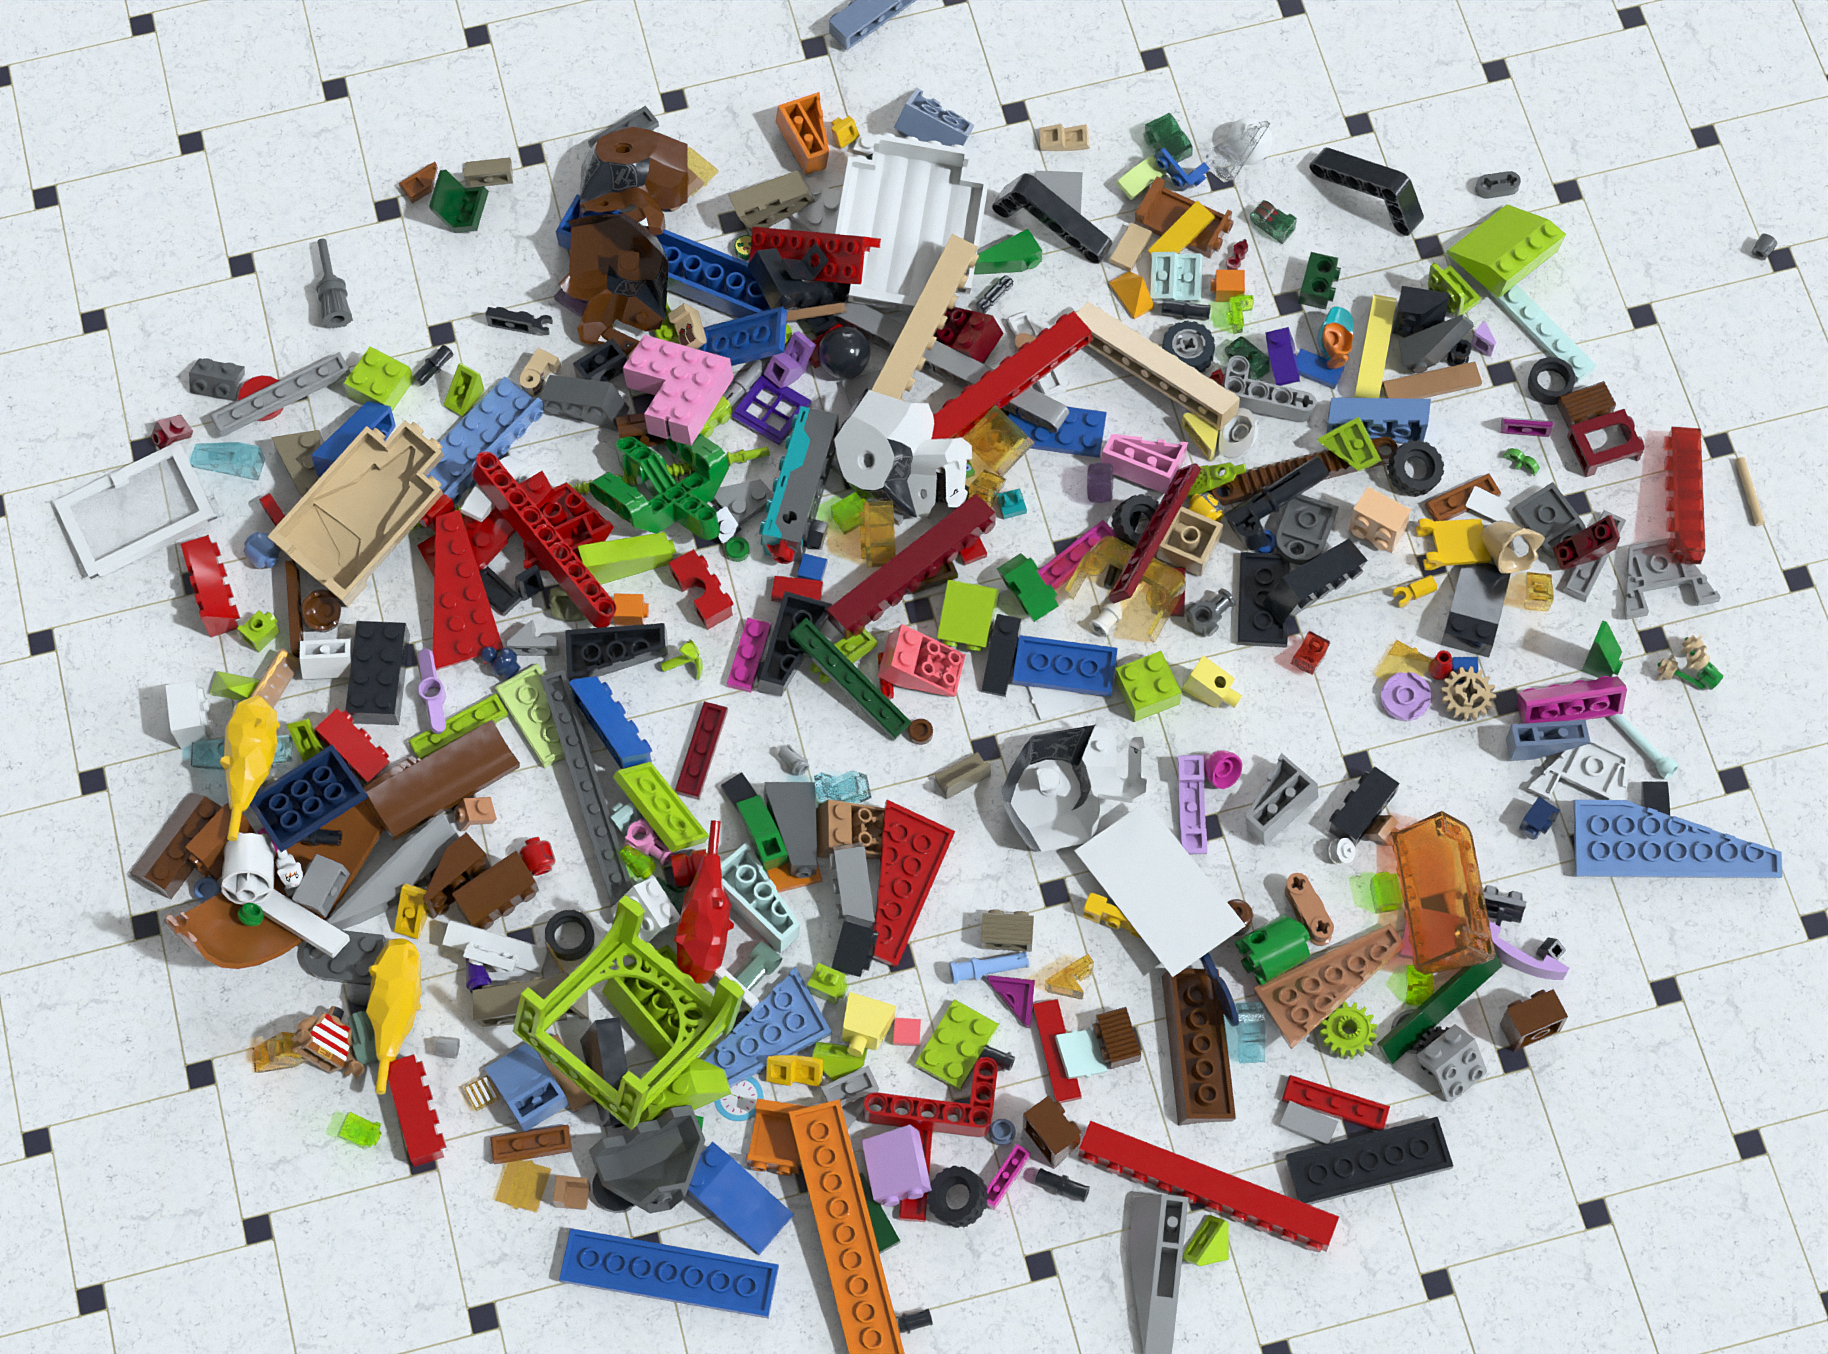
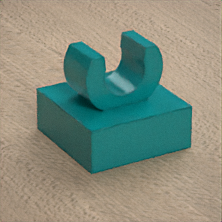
(1011, 503)

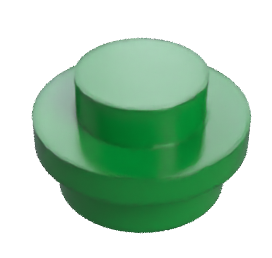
(250, 914)

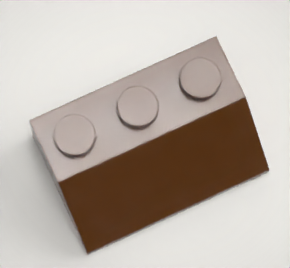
(496, 892)

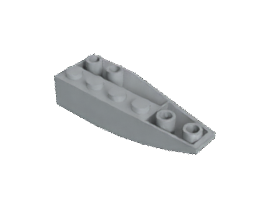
(411, 864)
(1156, 1266)

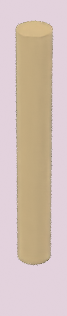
(1750, 491)

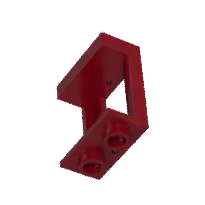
(1591, 461)

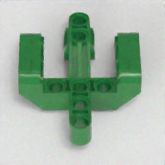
(671, 501)

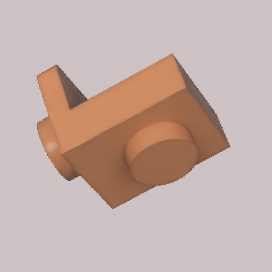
(474, 812)

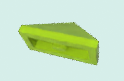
(464, 390)
(233, 686)
(304, 738)
(837, 1060)
(1209, 1243)

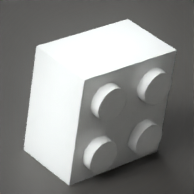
(188, 713)

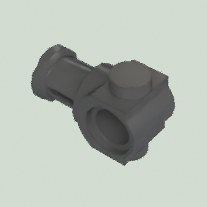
(1211, 611)

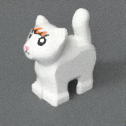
(288, 871)

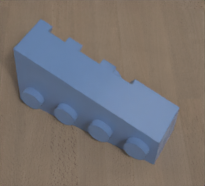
(1383, 417)

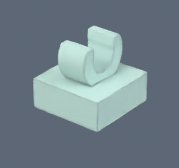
(624, 817)

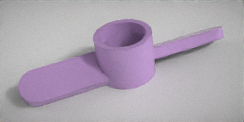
(429, 681)

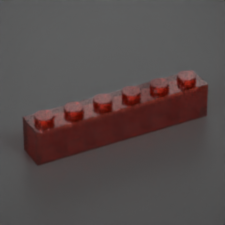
(1685, 495)

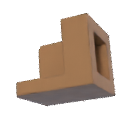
(571, 1192)

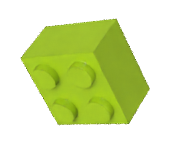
(378, 379)
(1148, 686)

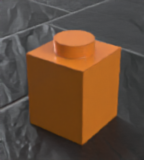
(1227, 284)
(630, 609)

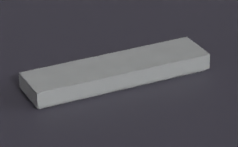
(1586, 574)

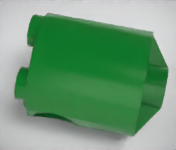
(1274, 948)

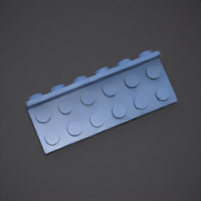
(487, 428)

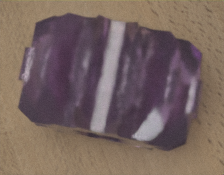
(1100, 482)

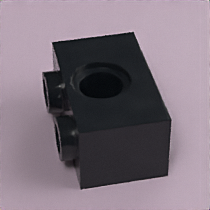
(602, 363)

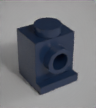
(1539, 819)

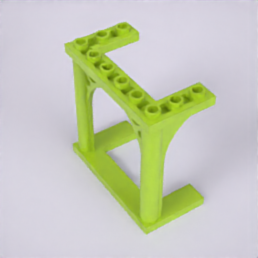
(634, 1095)

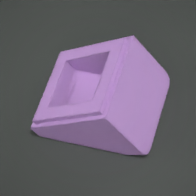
(1483, 339)

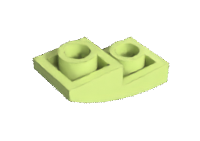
(1140, 177)

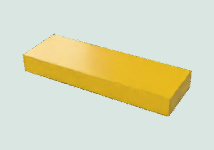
(1183, 230)

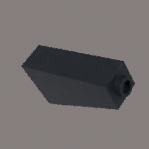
(606, 1056)

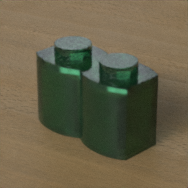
(1167, 134)

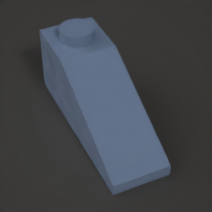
(1545, 738)

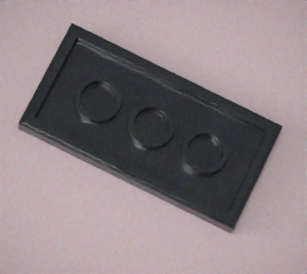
(1256, 580)

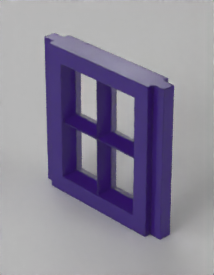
(759, 425)

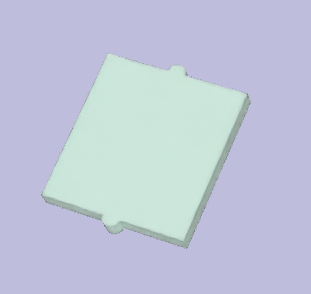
(1080, 1054)

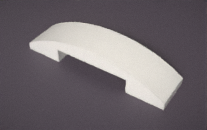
(478, 503)

